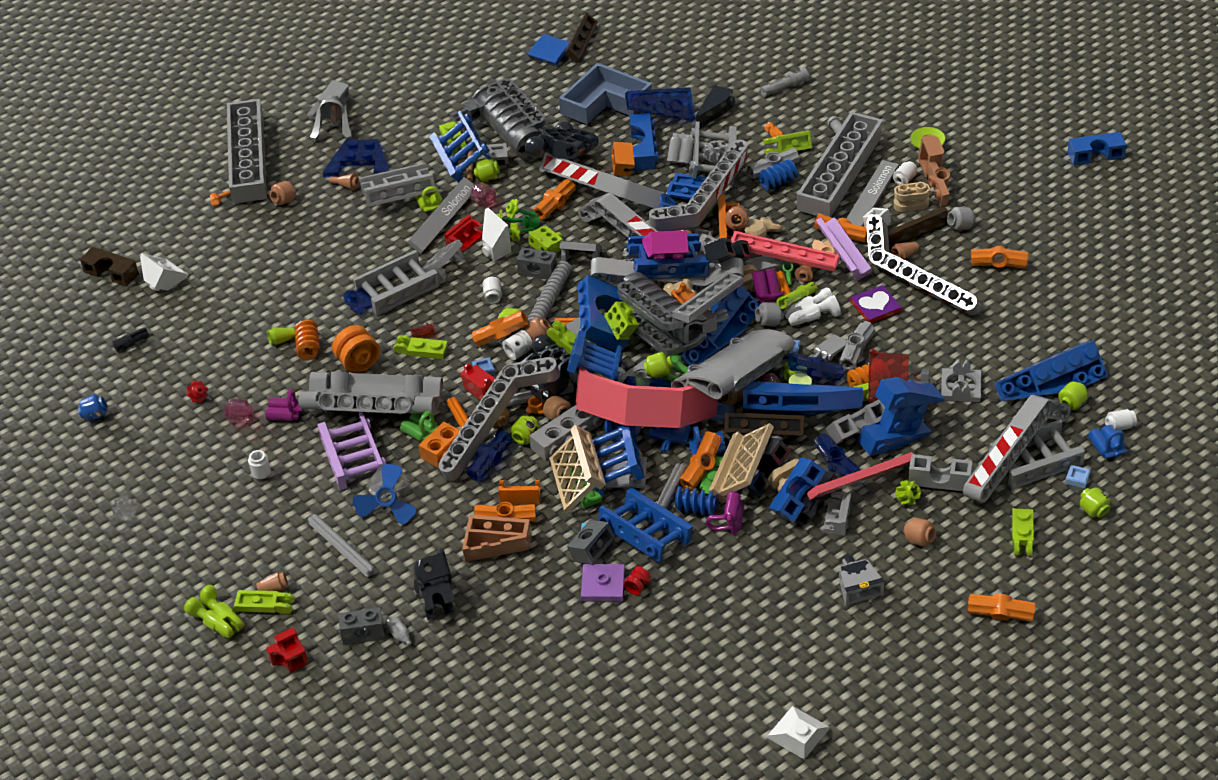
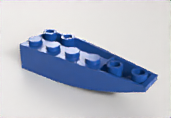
(741, 311)
(1052, 374)
(799, 398)

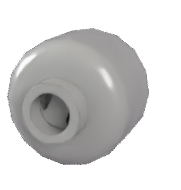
(961, 218)
(769, 314)

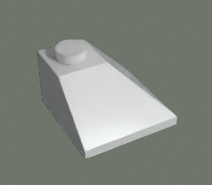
(495, 236)
(161, 272)
(798, 732)

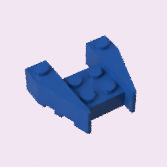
(902, 417)

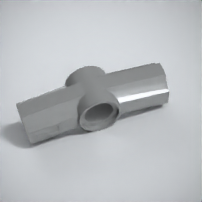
(855, 345)

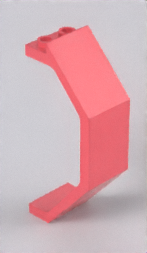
(642, 404)

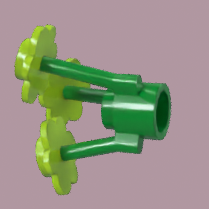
(530, 221)

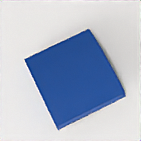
(548, 50)
(684, 186)

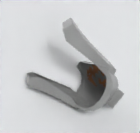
(334, 111)

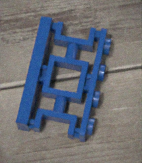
(689, 266)

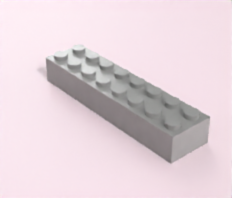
(246, 151)
(839, 165)

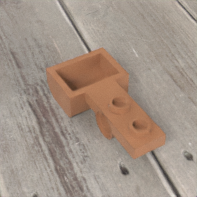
(931, 160)

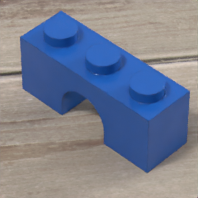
(1110, 145)
(788, 500)

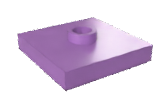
(602, 582)

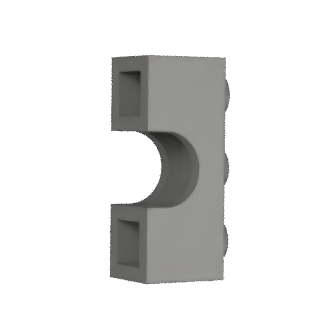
(852, 424)
(950, 478)

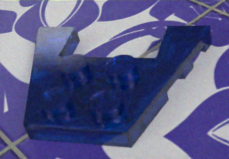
(357, 153)

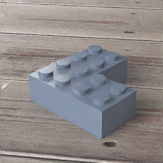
(599, 89)

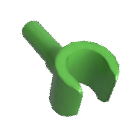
(788, 274)

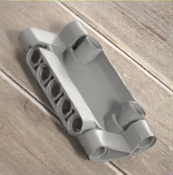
(738, 363)
(372, 393)

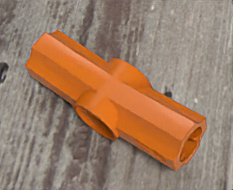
(854, 232)
(1011, 258)
(707, 452)
(507, 510)
(1001, 607)

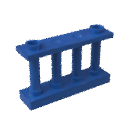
(446, 151)
(594, 358)
(631, 454)
(651, 512)

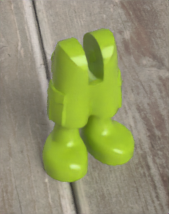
(221, 615)

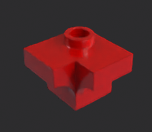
(287, 651)

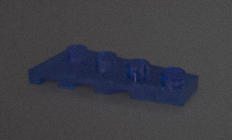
(664, 102)

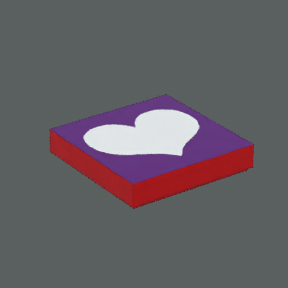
(875, 304)

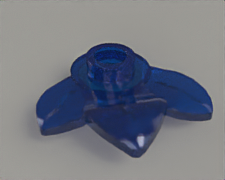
(357, 300)

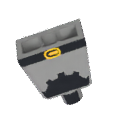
(859, 581)

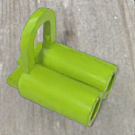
(429, 201)

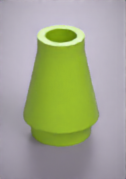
(280, 335)

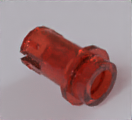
(422, 331)

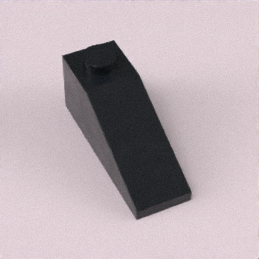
(715, 105)

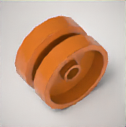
(356, 349)

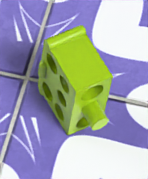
(545, 239)
(621, 320)

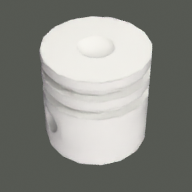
(519, 343)

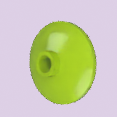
(916, 135)

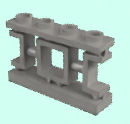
(396, 184)

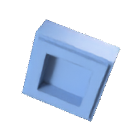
(1077, 476)

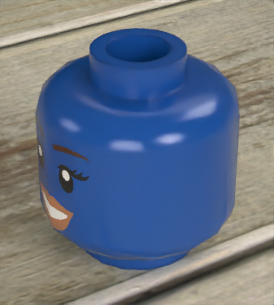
(93, 407)

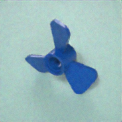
(367, 503)

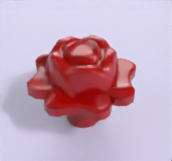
(197, 391)

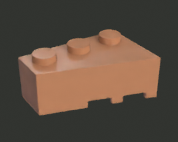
(495, 536)

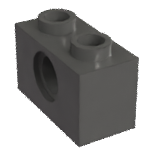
(536, 263)
(591, 542)
(361, 626)

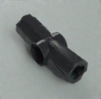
(812, 506)

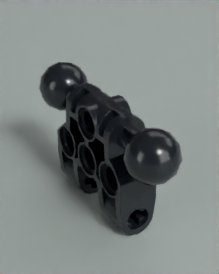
(561, 142)
(545, 347)

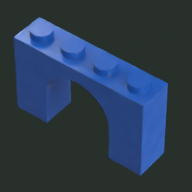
(600, 294)

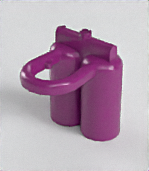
(767, 285)
(283, 408)
(733, 514)

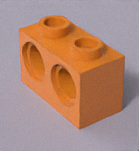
(437, 443)

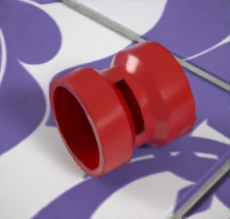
(639, 578)

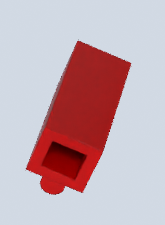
(476, 380)

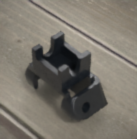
(439, 583)

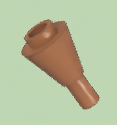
(349, 181)
(804, 273)

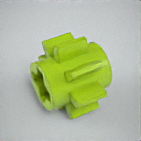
(908, 492)

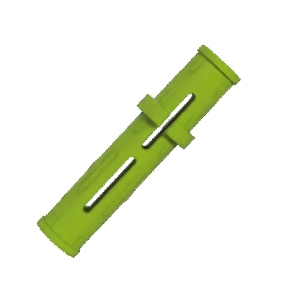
(800, 293)

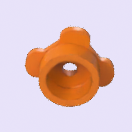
(534, 406)

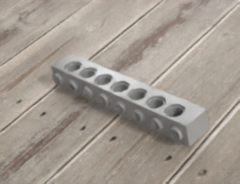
(555, 433)

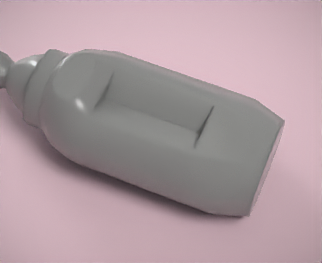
(398, 630)

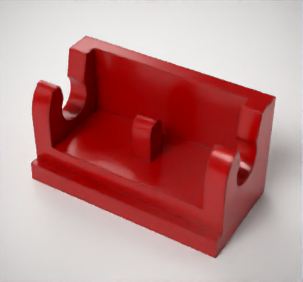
(465, 232)

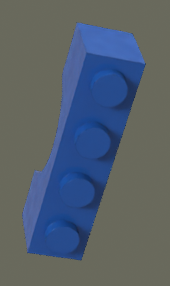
(643, 129)

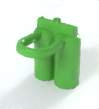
(419, 425)

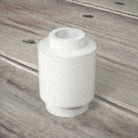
(905, 173)
(492, 290)
(1121, 419)
(259, 464)

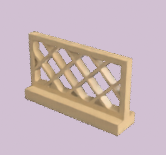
(586, 460)
(740, 461)

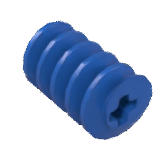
(778, 173)
(696, 502)

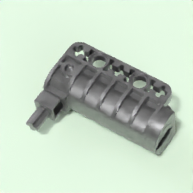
(506, 114)
(654, 313)

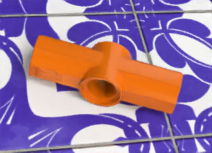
(554, 199)
(500, 328)

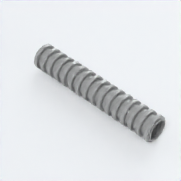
(551, 291)

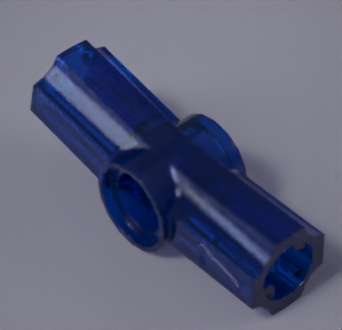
(816, 367)
(488, 455)
(834, 456)

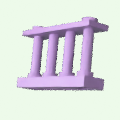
(333, 448)

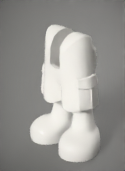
(810, 308)

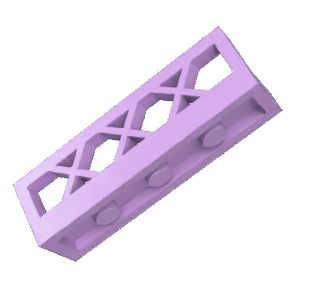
(845, 248)

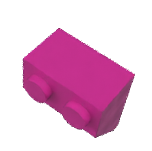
(666, 244)

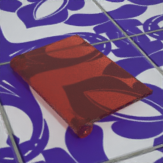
(883, 367)

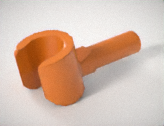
(216, 199)

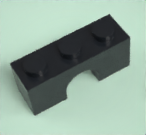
(724, 249)
(773, 455)

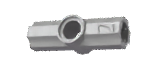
(771, 159)

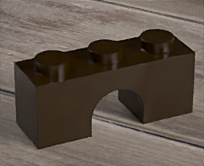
(121, 269)

